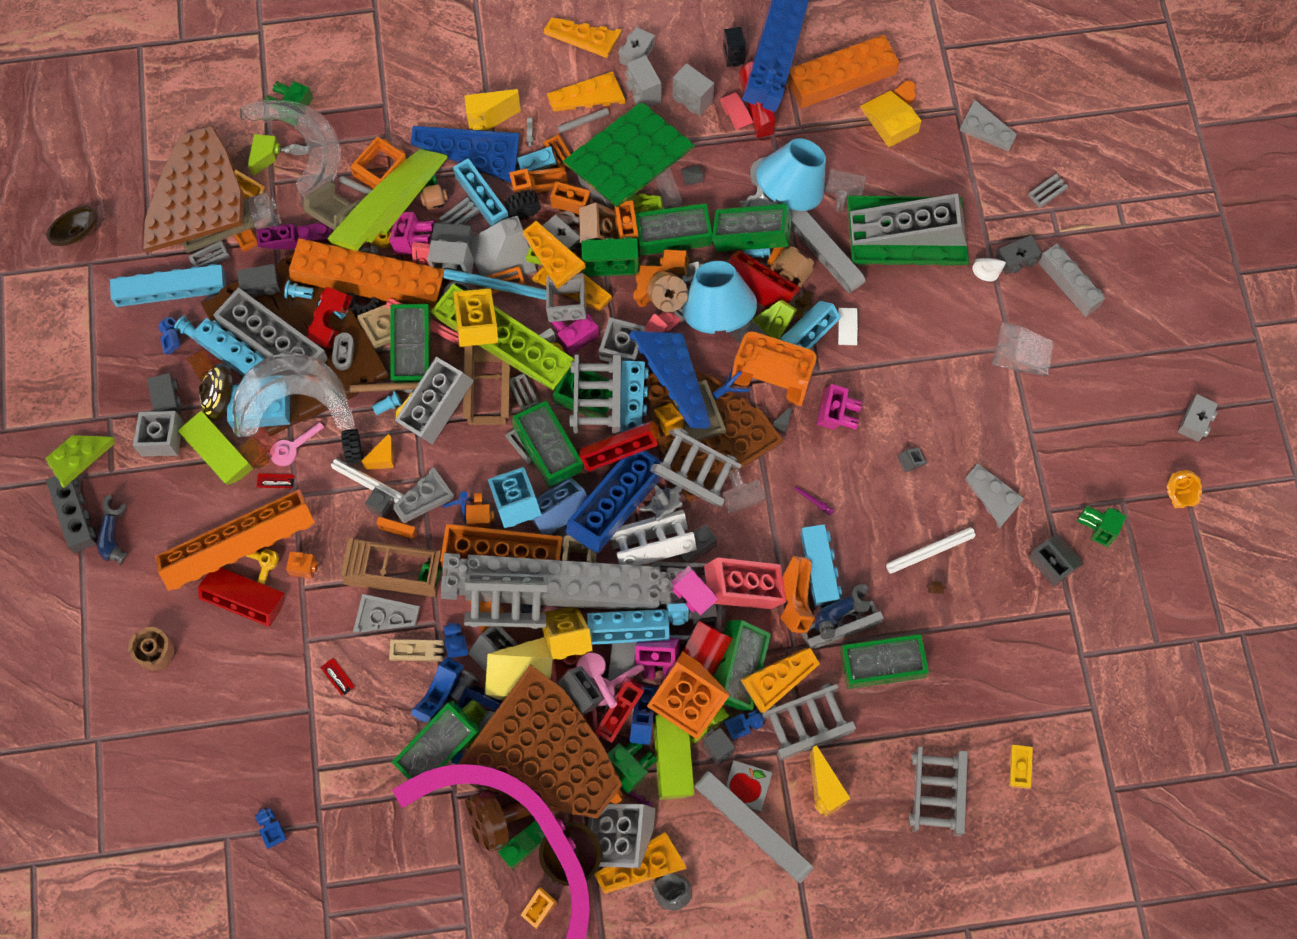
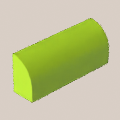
(215, 449)
(673, 760)

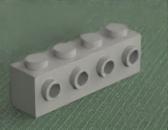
(1071, 280)

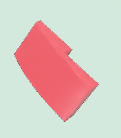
(736, 110)

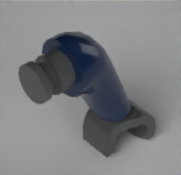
(106, 543)
(827, 616)

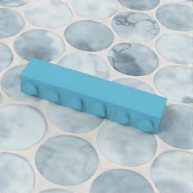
(167, 285)

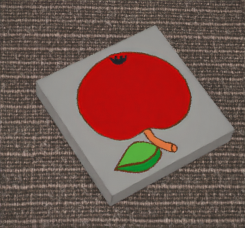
(749, 784)

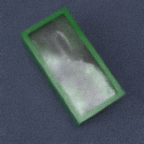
(752, 228)
(673, 229)
(410, 341)
(547, 444)
(743, 657)
(884, 661)
(437, 742)

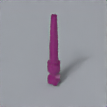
(821, 505)
(640, 799)

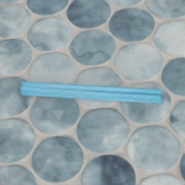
(495, 284)

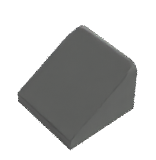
(781, 424)
(911, 459)

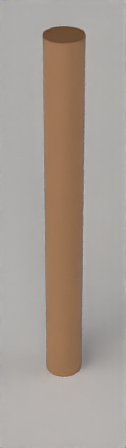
(383, 387)

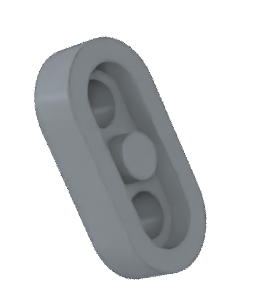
(343, 352)

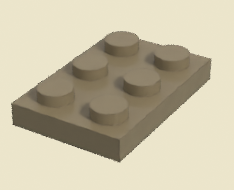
(716, 427)

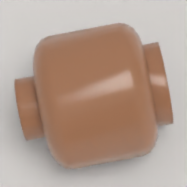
(433, 197)

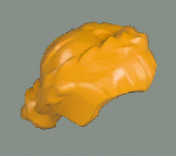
(1184, 489)

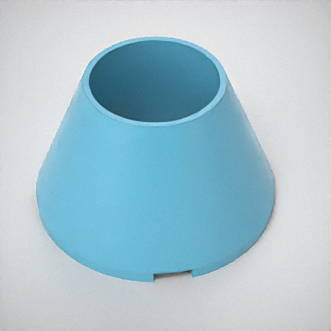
(794, 175)
(718, 299)

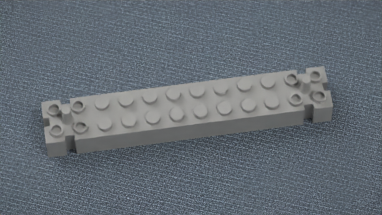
(568, 582)

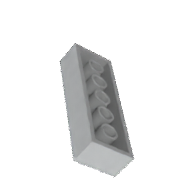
(263, 329)

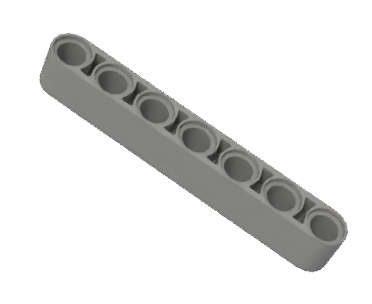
(826, 250)
(754, 827)

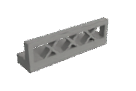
(845, 629)

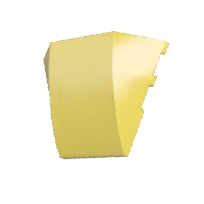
(509, 664)

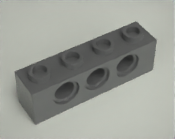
(69, 522)

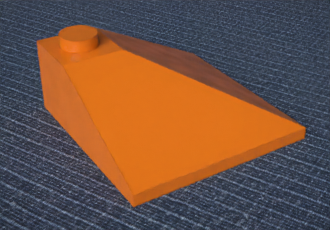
(689, 696)

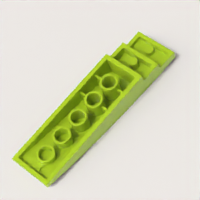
(387, 200)
(515, 344)

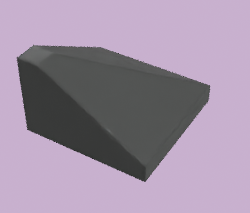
(692, 175)

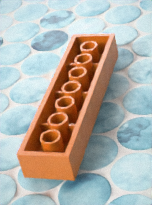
(365, 274)
(234, 540)

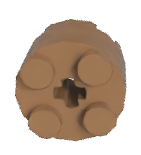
(793, 266)
(674, 299)
(160, 655)

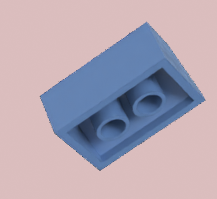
(558, 506)

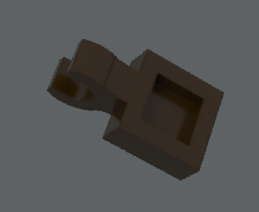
(802, 304)

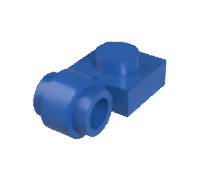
(169, 339)
(455, 644)
(739, 726)
(272, 832)

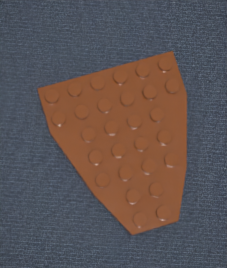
(194, 193)
(746, 436)
(547, 747)

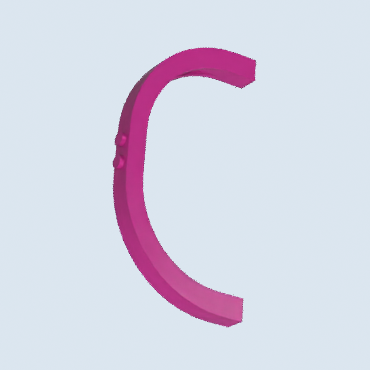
(552, 828)

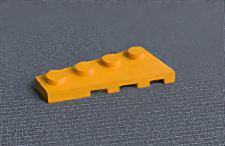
(583, 36)
(594, 91)
(595, 295)

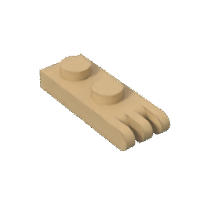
(416, 650)

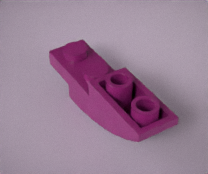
(287, 235)

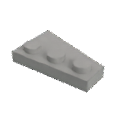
(987, 127)
(995, 495)
(425, 496)
(384, 614)

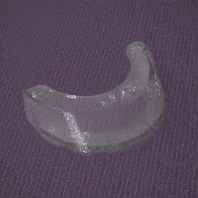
(317, 131)
(284, 376)

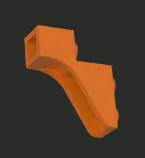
(539, 180)
(672, 261)
(796, 585)

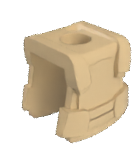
(569, 546)

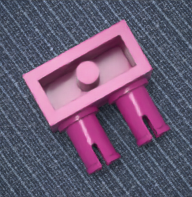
(407, 230)
(577, 334)
(832, 408)
(694, 590)
(657, 654)

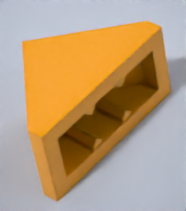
(248, 185)
(669, 418)
(381, 456)
(539, 908)

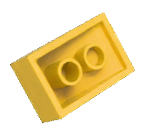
(491, 108)
(892, 118)
(475, 317)
(566, 633)
(827, 789)

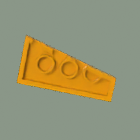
(553, 255)
(779, 678)
(659, 860)

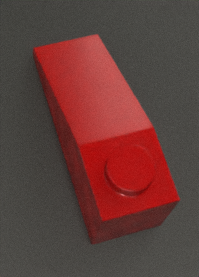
(614, 718)

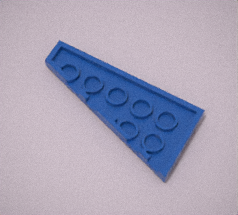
(487, 150)
(674, 369)

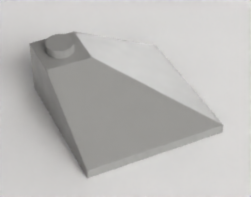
(501, 249)
(623, 834)

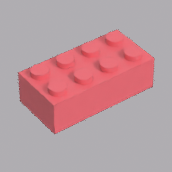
(745, 583)

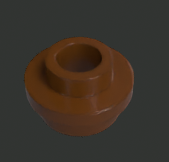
(936, 587)

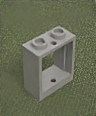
(568, 312)

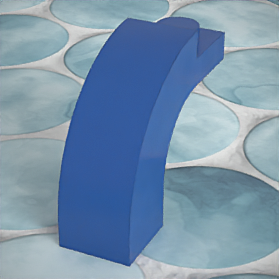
(439, 691)

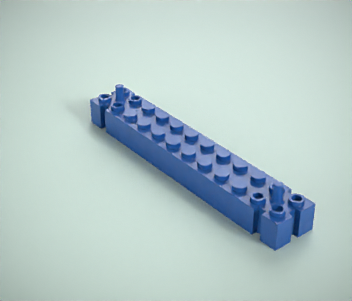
(775, 53)

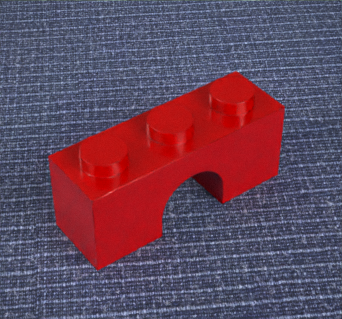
(320, 330)

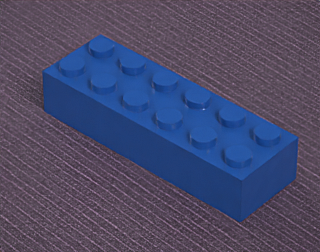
(613, 501)

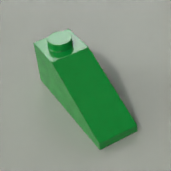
(522, 845)

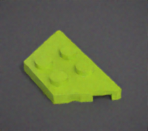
(76, 455)

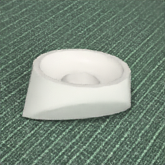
(988, 268)

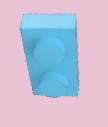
(538, 160)
(678, 613)

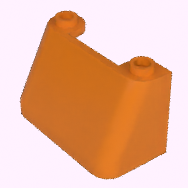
(776, 364)

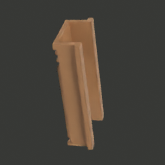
(478, 354)
(356, 563)

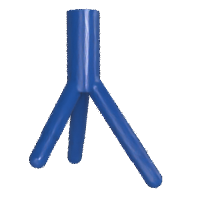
(726, 387)
(461, 501)

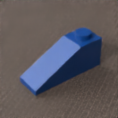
(643, 718)

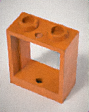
(358, 167)

